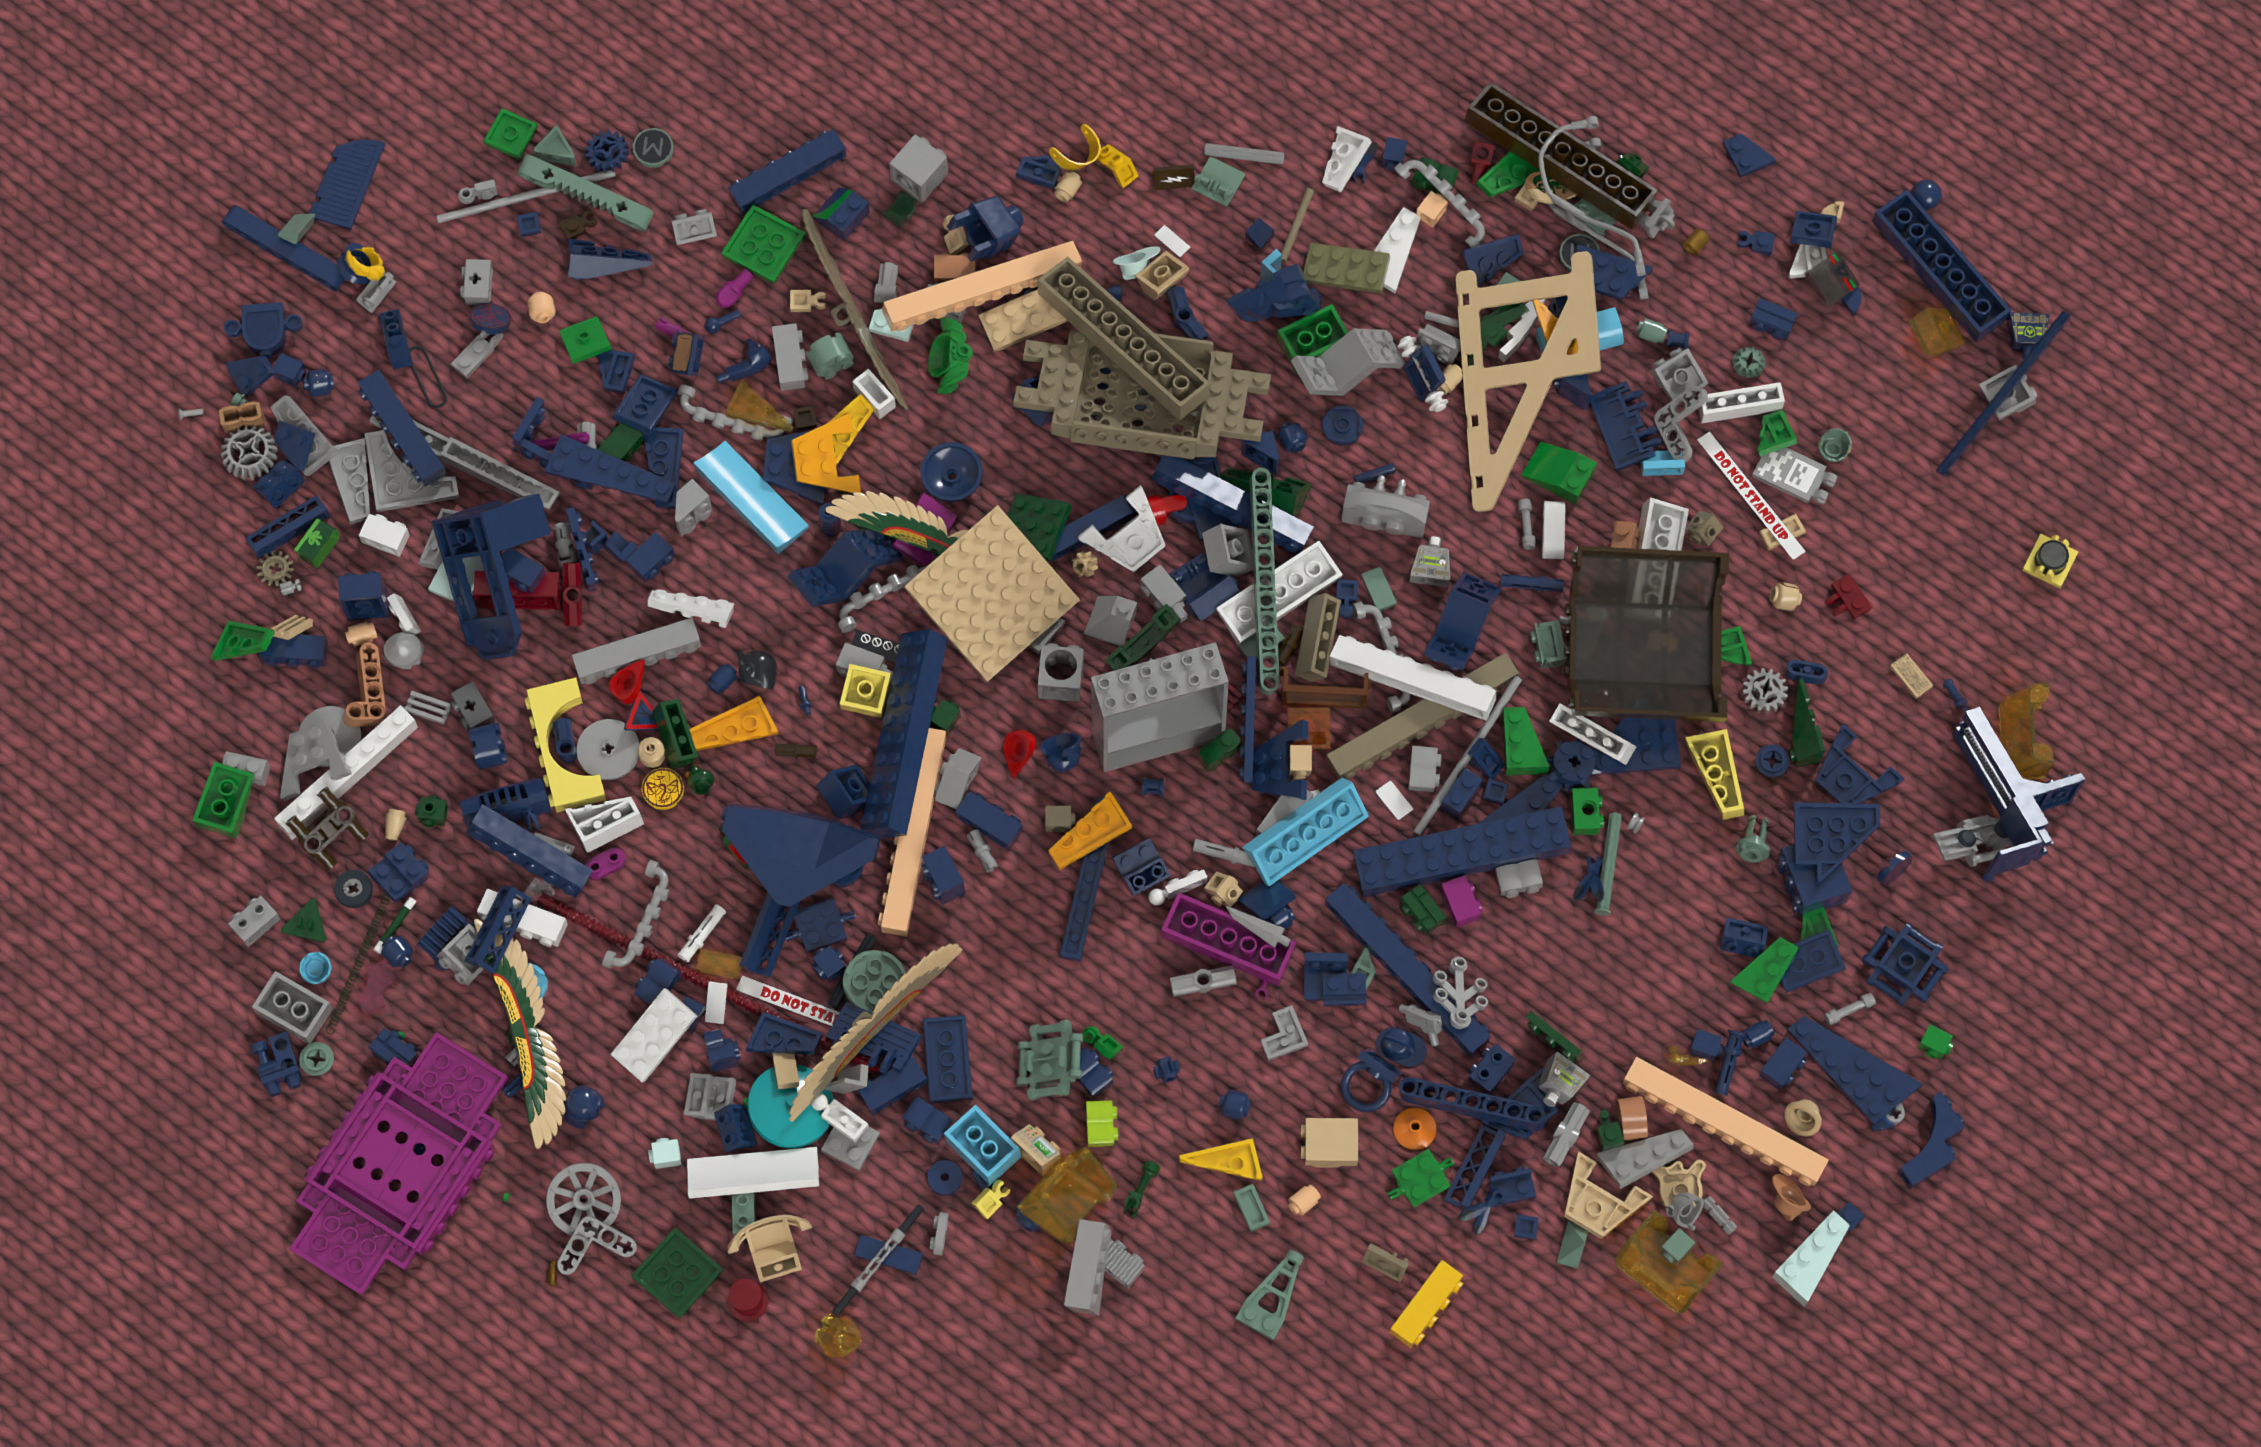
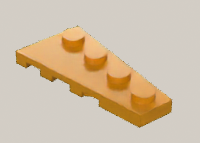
(734, 726)

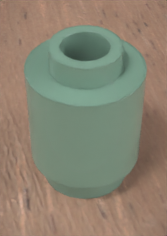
(1651, 330)

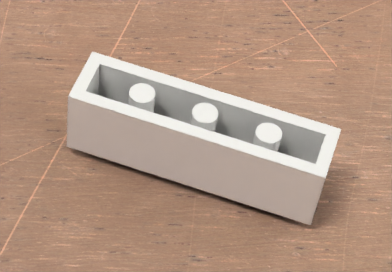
(1742, 403)
(1593, 734)
(534, 923)

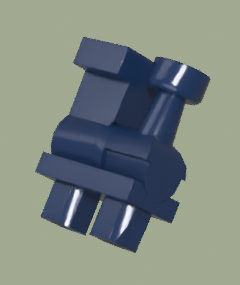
(282, 1068)

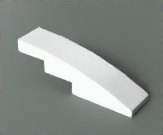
(1519, 332)

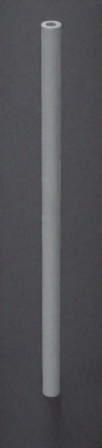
(514, 199)
(1466, 758)

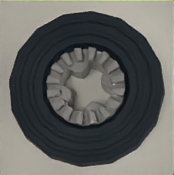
(353, 878)

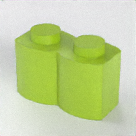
(1100, 1123)

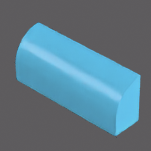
(1609, 330)

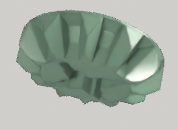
(1740, 365)
(311, 1051)

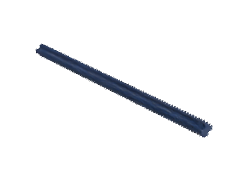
(2020, 371)

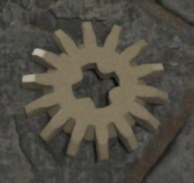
(271, 562)

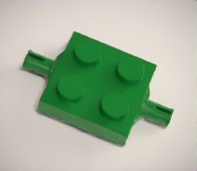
(1420, 1178)

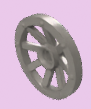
(576, 1202)

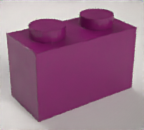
(1461, 901)

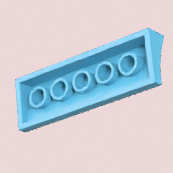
(751, 497)
(1306, 831)

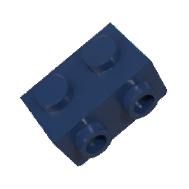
(279, 483)

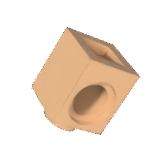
(1432, 208)

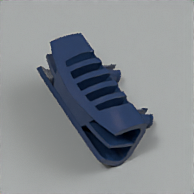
(515, 802)

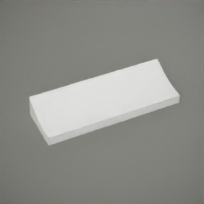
(1662, 525)
(1294, 585)
(753, 1172)

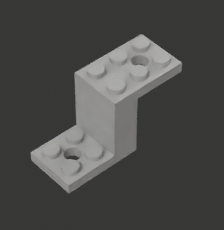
(1348, 362)

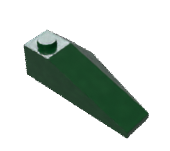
(1286, 494)

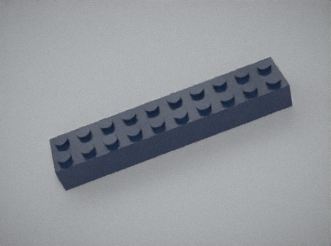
(904, 733)
(1462, 851)

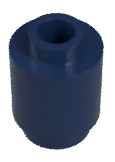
(722, 678)
(1758, 1034)

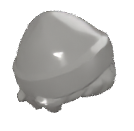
(403, 650)

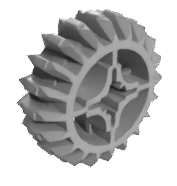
(243, 466)

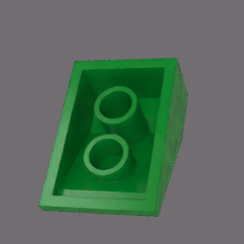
(1560, 471)
(224, 800)

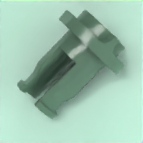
(1753, 847)

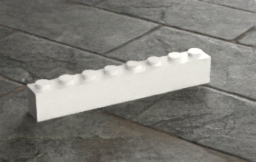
(1413, 677)
(359, 760)

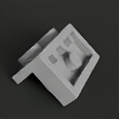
(693, 227)

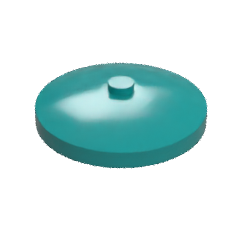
(770, 1111)

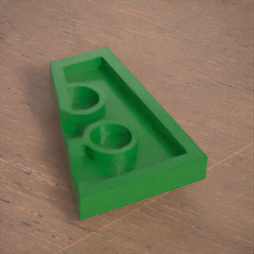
(1505, 175)

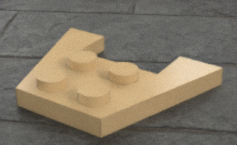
(1594, 1207)

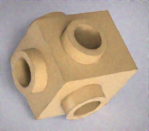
(1223, 889)

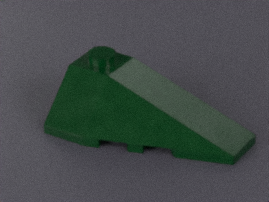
(1806, 738)

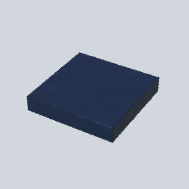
(1813, 229)
(1266, 900)

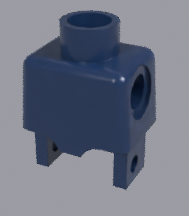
(989, 227)

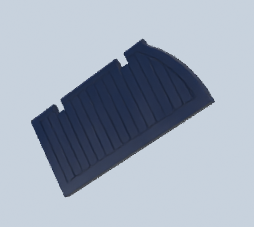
(347, 182)

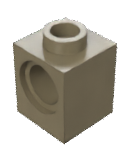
(1059, 818)

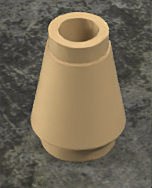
(394, 823)

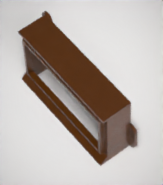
(1324, 695)

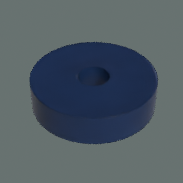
(942, 1168)

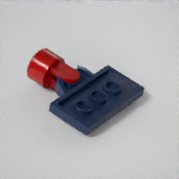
(1185, 509)

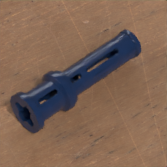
(1731, 1052)

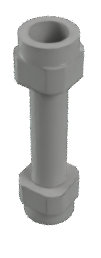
(1528, 539)
(1833, 1016)

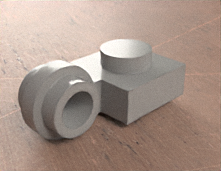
(482, 190)

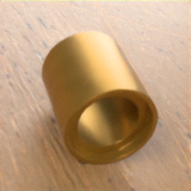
(1696, 242)

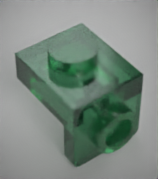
(901, 209)

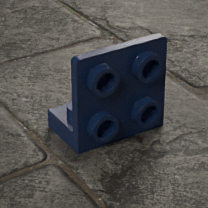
(1317, 964)

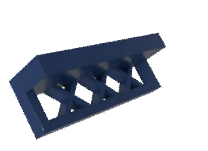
(288, 530)
(491, 926)
(764, 934)
(1483, 1167)

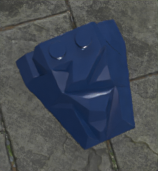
(1280, 297)

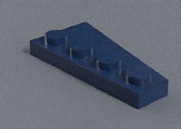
(664, 458)
(585, 557)
(1530, 800)

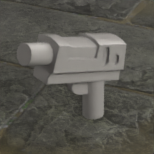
(1428, 1021)

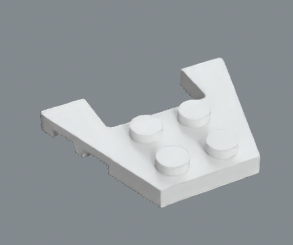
(1135, 541)

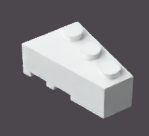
(604, 822)

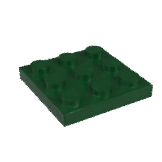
(1040, 521)
(1554, 1038)
(677, 1273)

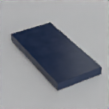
(947, 1059)

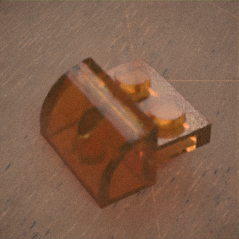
(1318, 725)

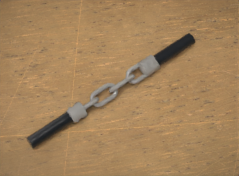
(897, 1236)

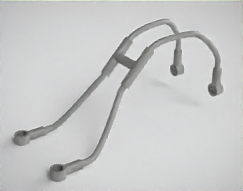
(1571, 211)

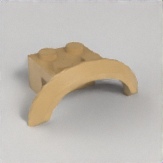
(771, 1245)

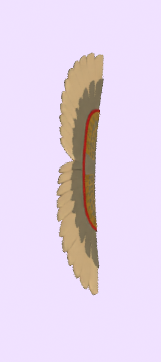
(865, 1029)

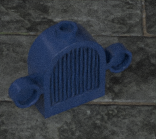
(264, 327)

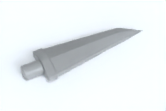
(1267, 931)

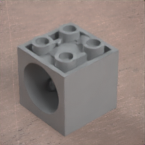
(919, 168)
(1060, 689)

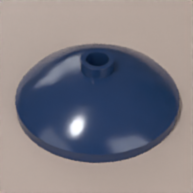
(951, 460)

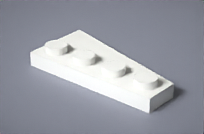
(691, 606)

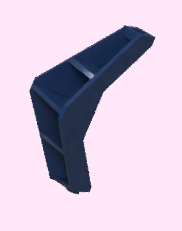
(796, 849)

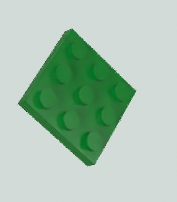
(763, 244)

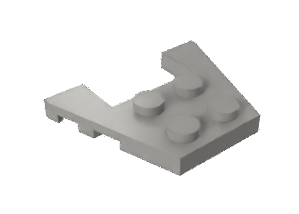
(308, 750)

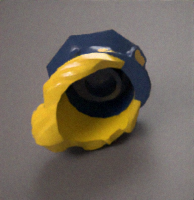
(360, 264)

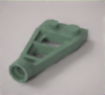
(1260, 1319)

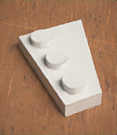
(1346, 155)

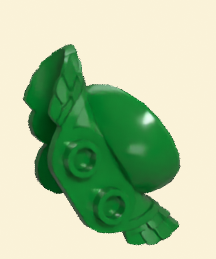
(949, 356)

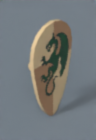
(1536, 189)

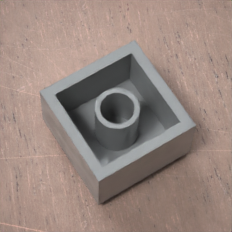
(1228, 550)

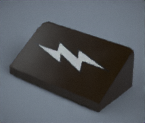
(1173, 177)

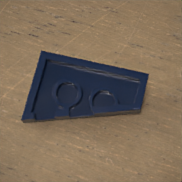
(1492, 256)
(782, 1036)

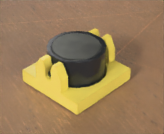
(2052, 560)

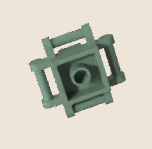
(1050, 1060)

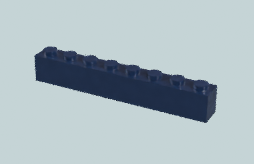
(1228, 501)

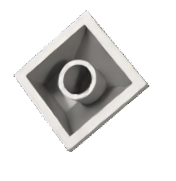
(1111, 619)

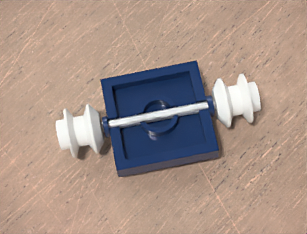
(1423, 373)

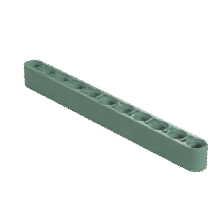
(1260, 590)

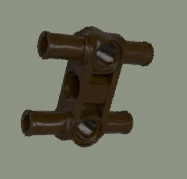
(327, 828)

